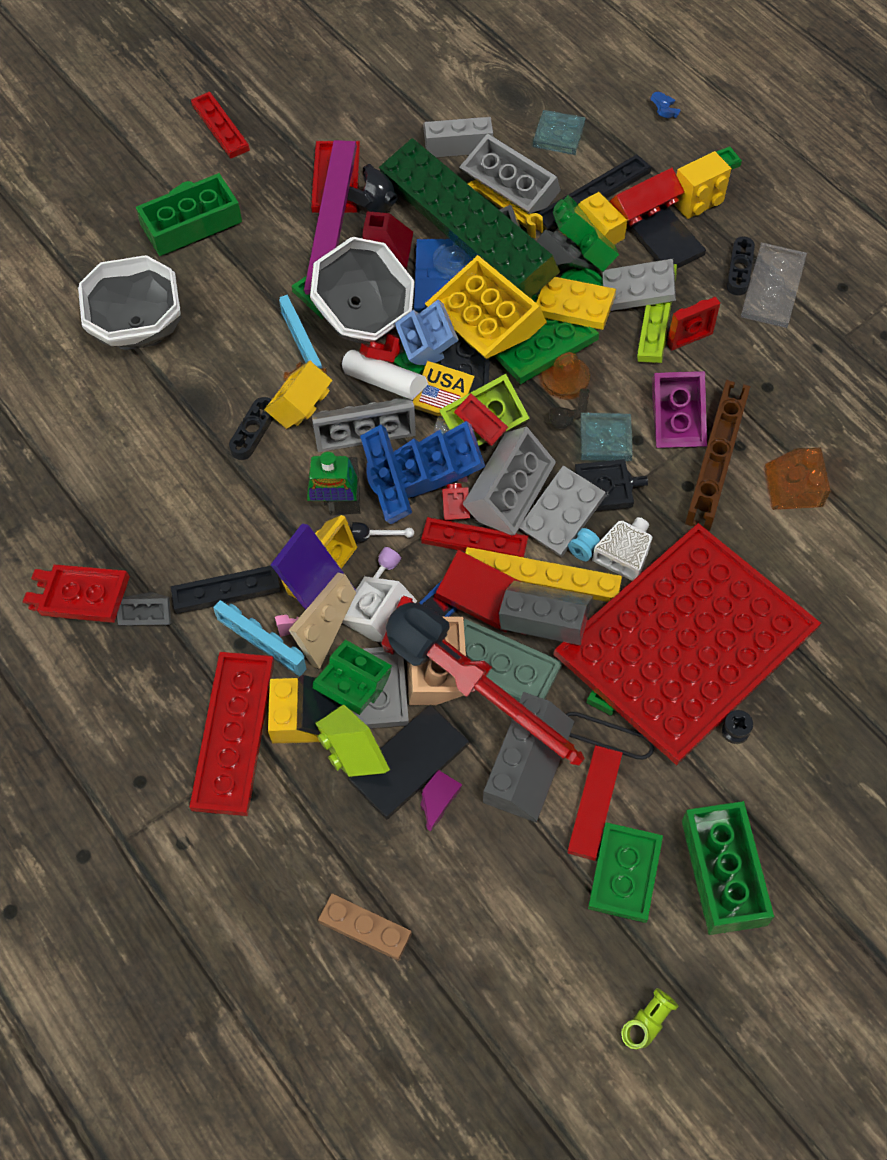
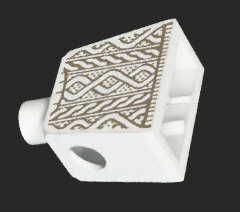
(624, 548)

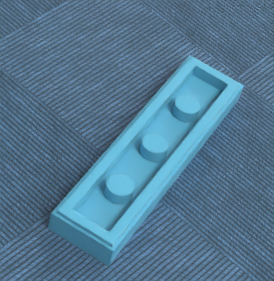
(298, 332)

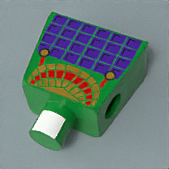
(331, 478)

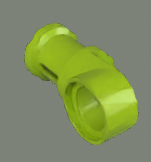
(650, 1019)

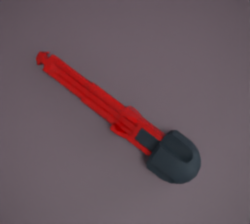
(420, 633)

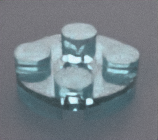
(443, 264)

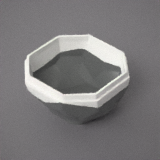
(372, 277)
(130, 302)

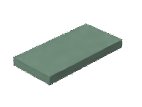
(514, 664)

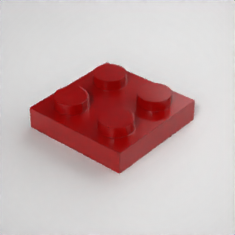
(693, 323)

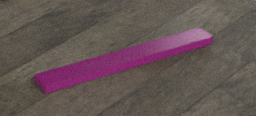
(333, 203)

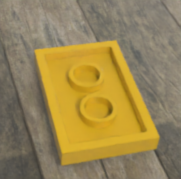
(576, 302)

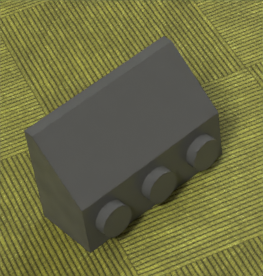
(545, 612)

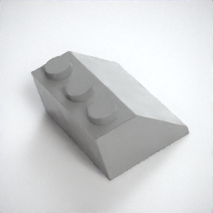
(455, 136)

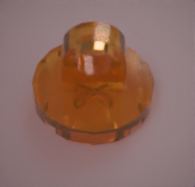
(566, 377)

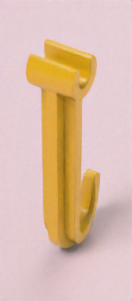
(529, 221)

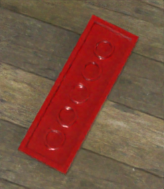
(232, 734)

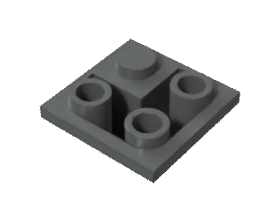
(564, 251)

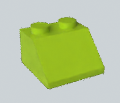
(351, 744)

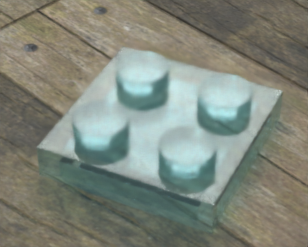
(559, 132)
(606, 436)

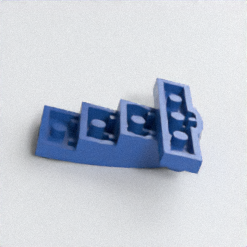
(417, 465)

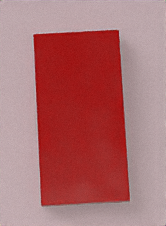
(322, 158)

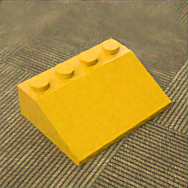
(488, 309)

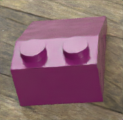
(679, 409)

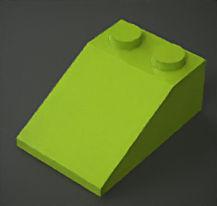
(499, 399)

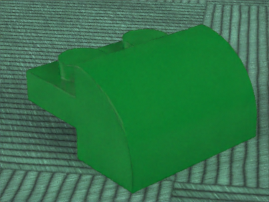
(353, 677)

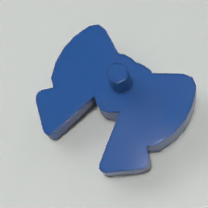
(662, 103)

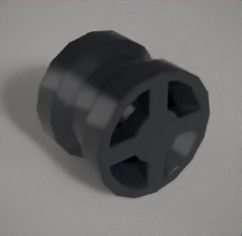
(737, 733)

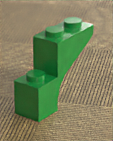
(580, 229)

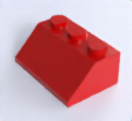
(648, 196)

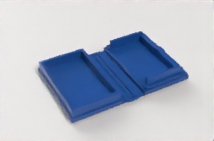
(426, 278)

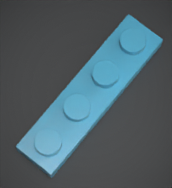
(253, 632)

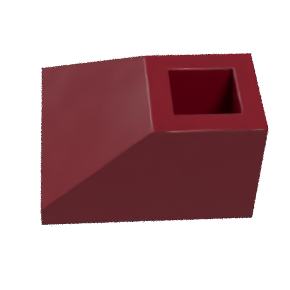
(392, 232)

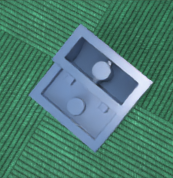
(426, 334)

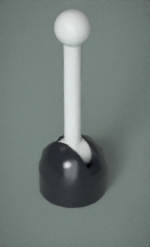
(362, 532)

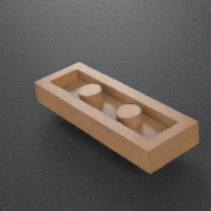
(365, 927)

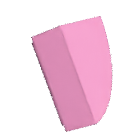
(284, 624)

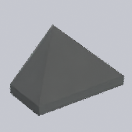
(144, 609)

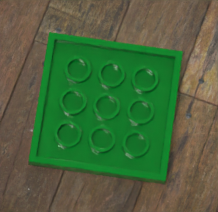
(544, 347)

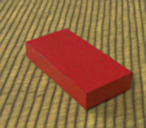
(482, 420)

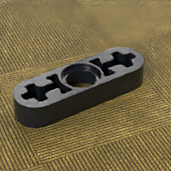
(735, 272)
(252, 438)

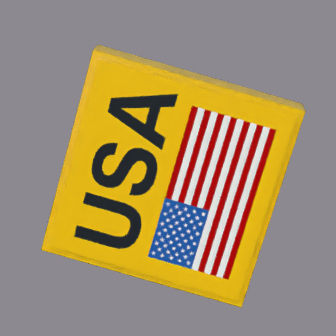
(443, 388)

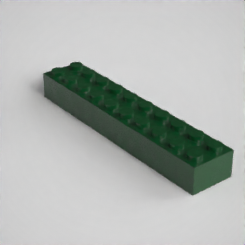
(469, 218)

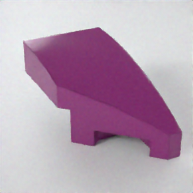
(437, 797)

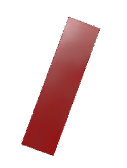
(220, 125)
(460, 536)
(594, 803)

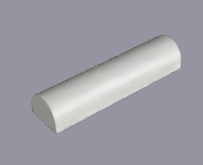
(383, 374)

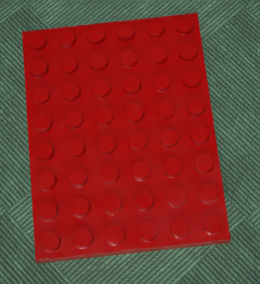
(687, 642)

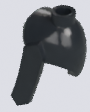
(378, 191)

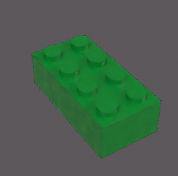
(189, 214)
(727, 868)

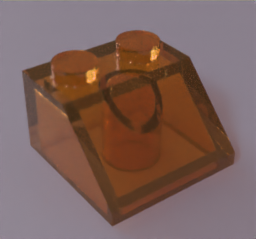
(798, 479)

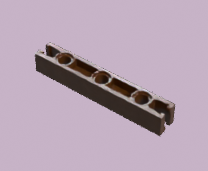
(714, 465)

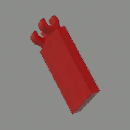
(475, 588)
(78, 592)

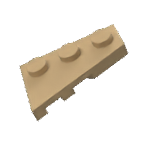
(322, 619)

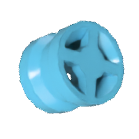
(583, 544)

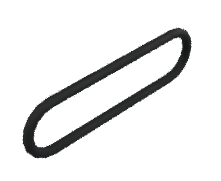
(615, 727)

